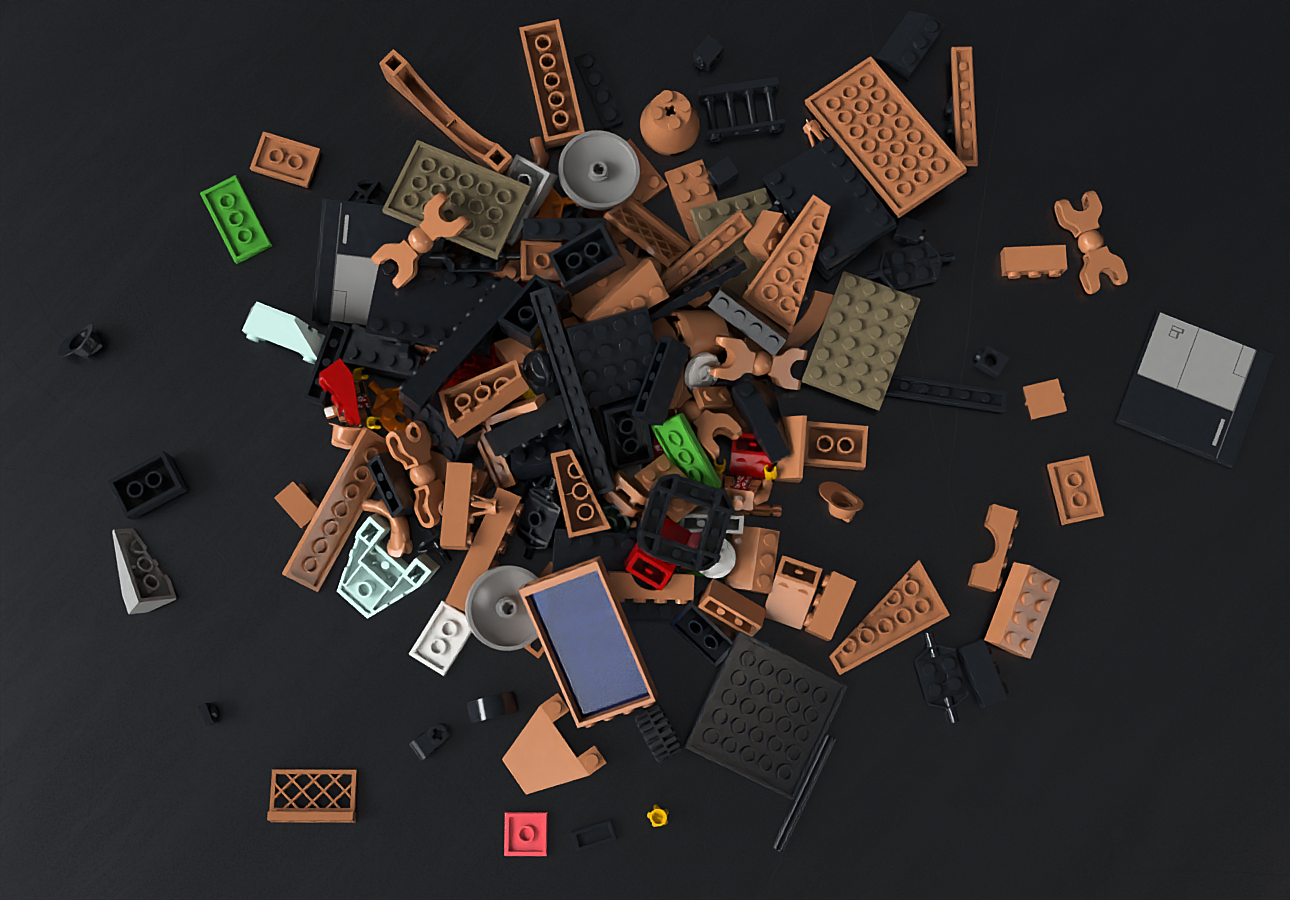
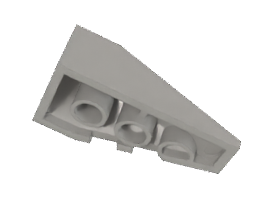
(541, 183)
(140, 578)

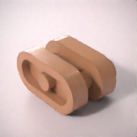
(626, 505)

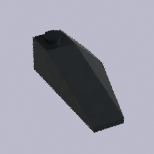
(762, 416)

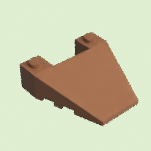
(543, 756)

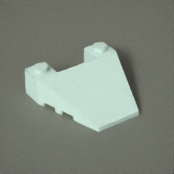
(283, 329)
(373, 576)

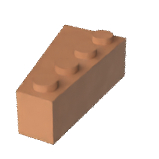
(638, 288)

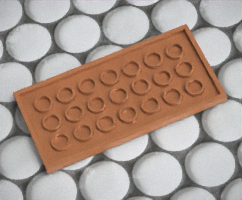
(885, 137)

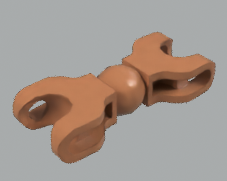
(421, 239)
(1091, 242)
(758, 362)
(706, 424)
(414, 453)

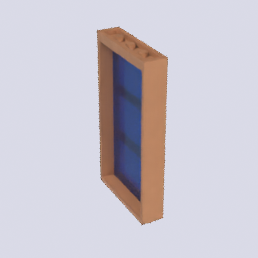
(589, 642)

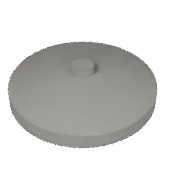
(598, 170)
(497, 609)

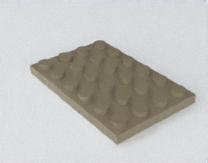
(474, 191)
(712, 215)
(861, 340)

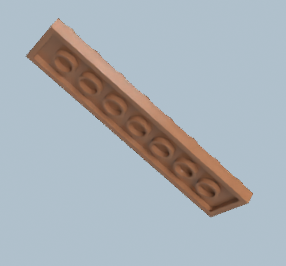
(336, 514)

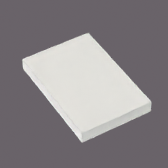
(442, 638)

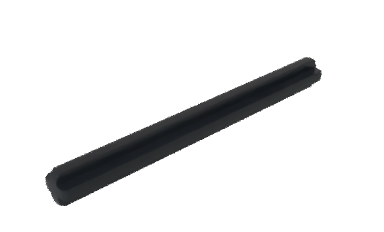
(804, 793)

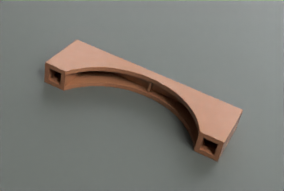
(412, 87)

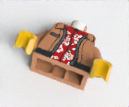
(364, 403)
(744, 490)

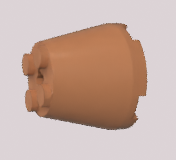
(664, 130)
(698, 330)

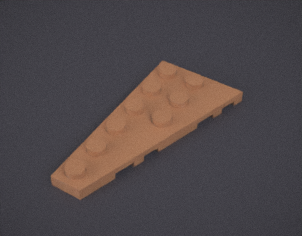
(784, 276)
(899, 615)

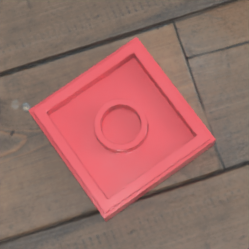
(525, 834)

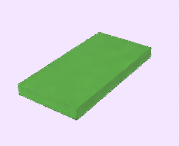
(236, 219)
(685, 450)

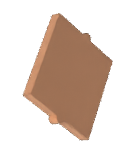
(1044, 399)

